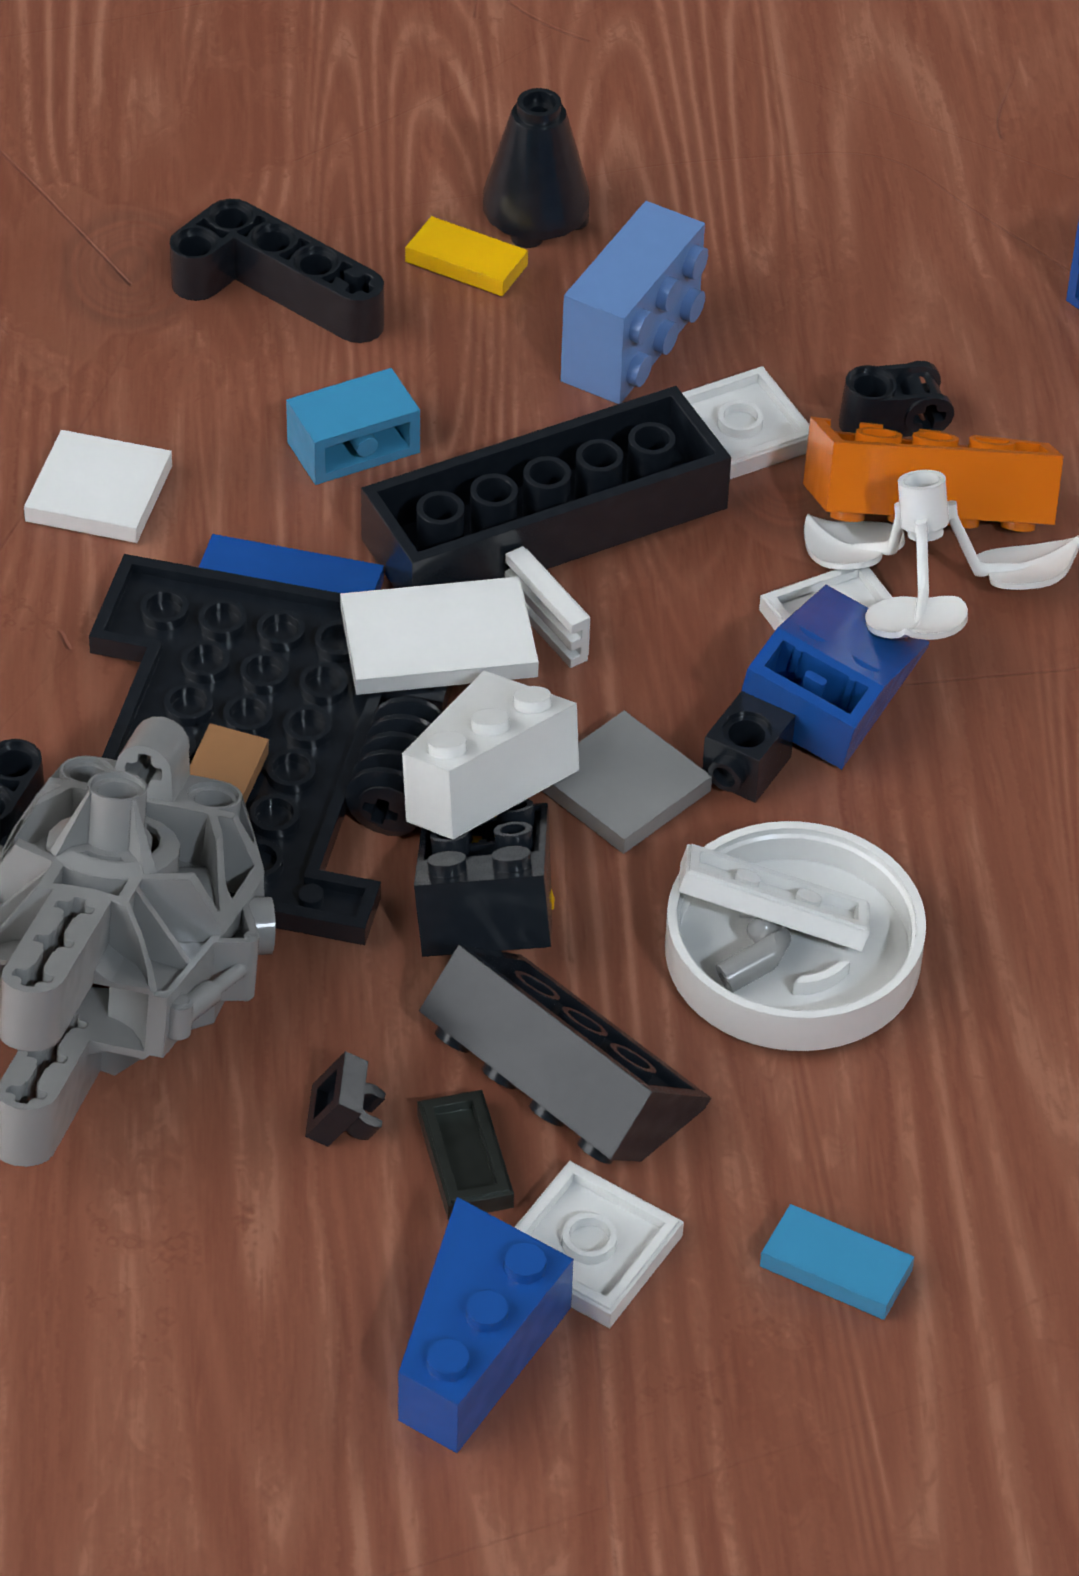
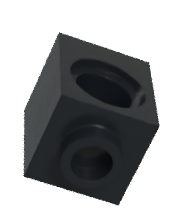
(748, 746)

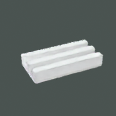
(551, 608)

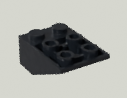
(487, 890)

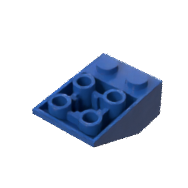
(831, 673)

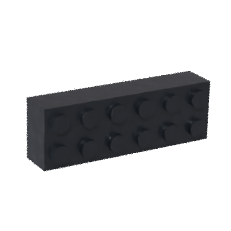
(550, 491)

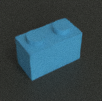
(353, 426)

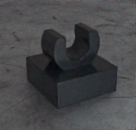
(341, 1100)

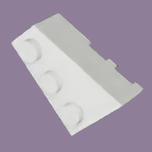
(488, 754)

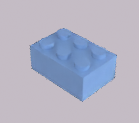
(633, 302)

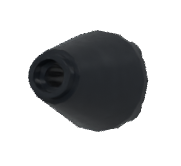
(537, 174)

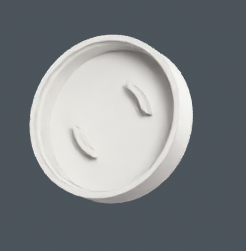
(820, 989)

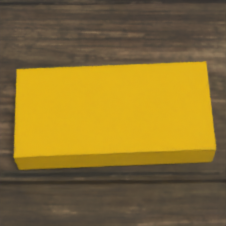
(466, 256)

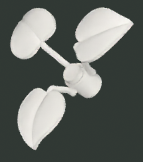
(924, 514)

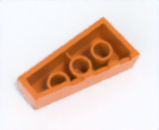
(987, 478)

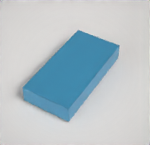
(837, 1261)

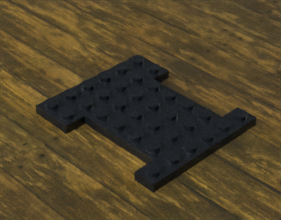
(272, 667)

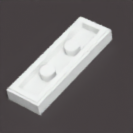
(774, 897)

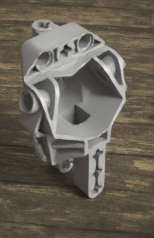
(123, 887)

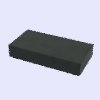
(465, 1152)

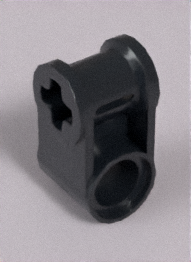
(895, 398)

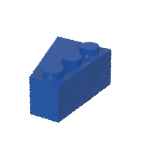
(479, 1323)

